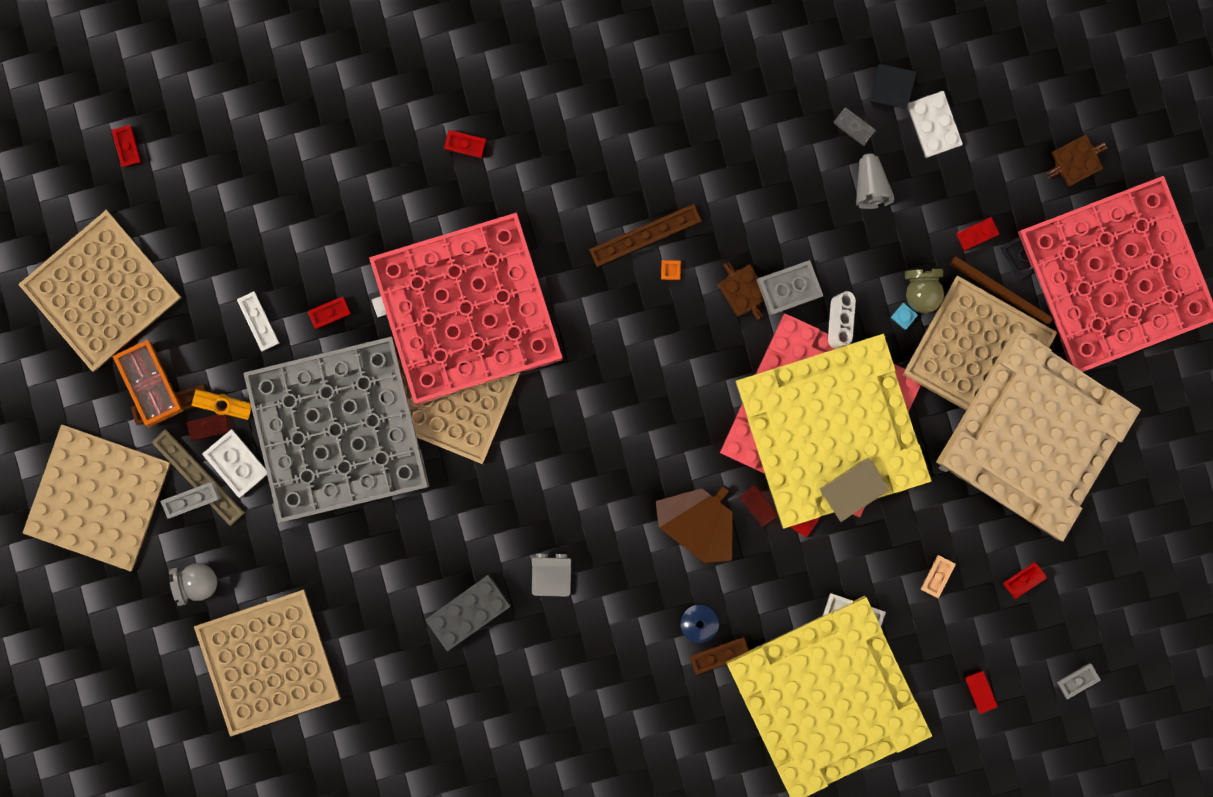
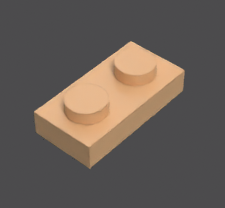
(938, 576)

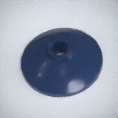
(695, 614)

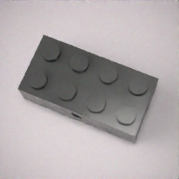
(468, 612)

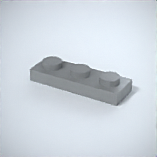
(190, 499)

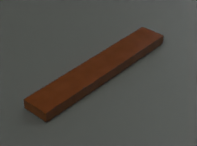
(645, 235)
(1000, 290)

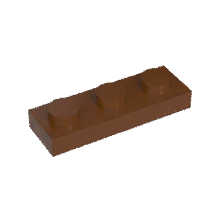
(718, 655)

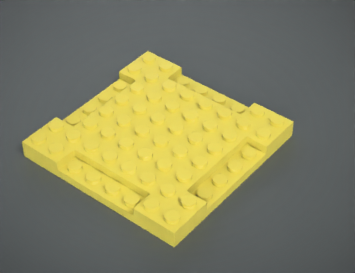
(826, 418)
(828, 698)

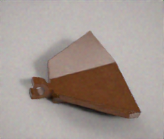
(698, 523)

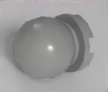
(193, 583)

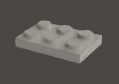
(789, 287)

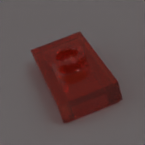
(207, 427)
(758, 505)

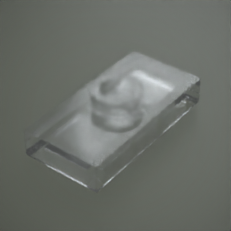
(854, 126)

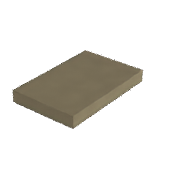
(854, 489)

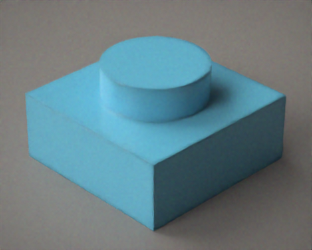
(904, 316)

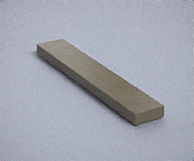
(196, 475)

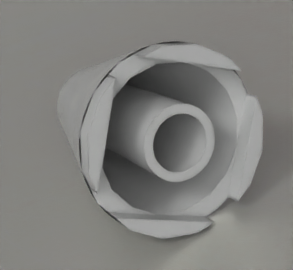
(872, 184)

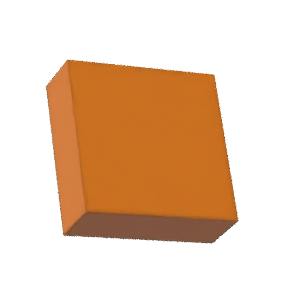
(670, 270)

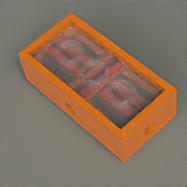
(148, 383)

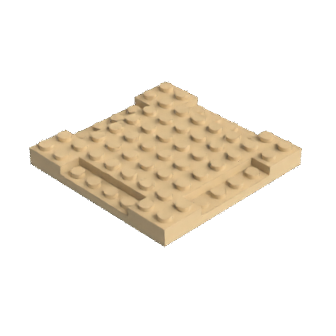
(1037, 435)

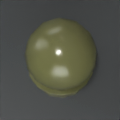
(924, 291)

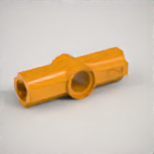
(209, 401)

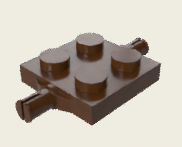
(1076, 160)
(742, 290)

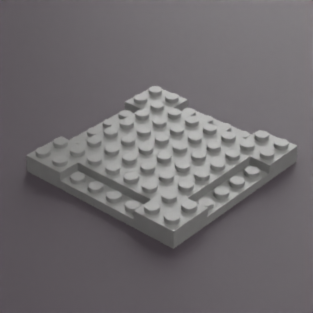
(336, 429)

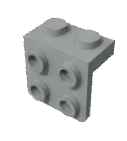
(551, 575)

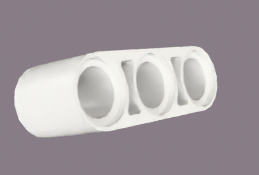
(845, 312)

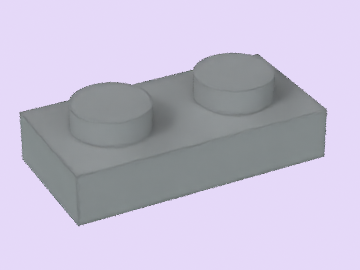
(1078, 681)

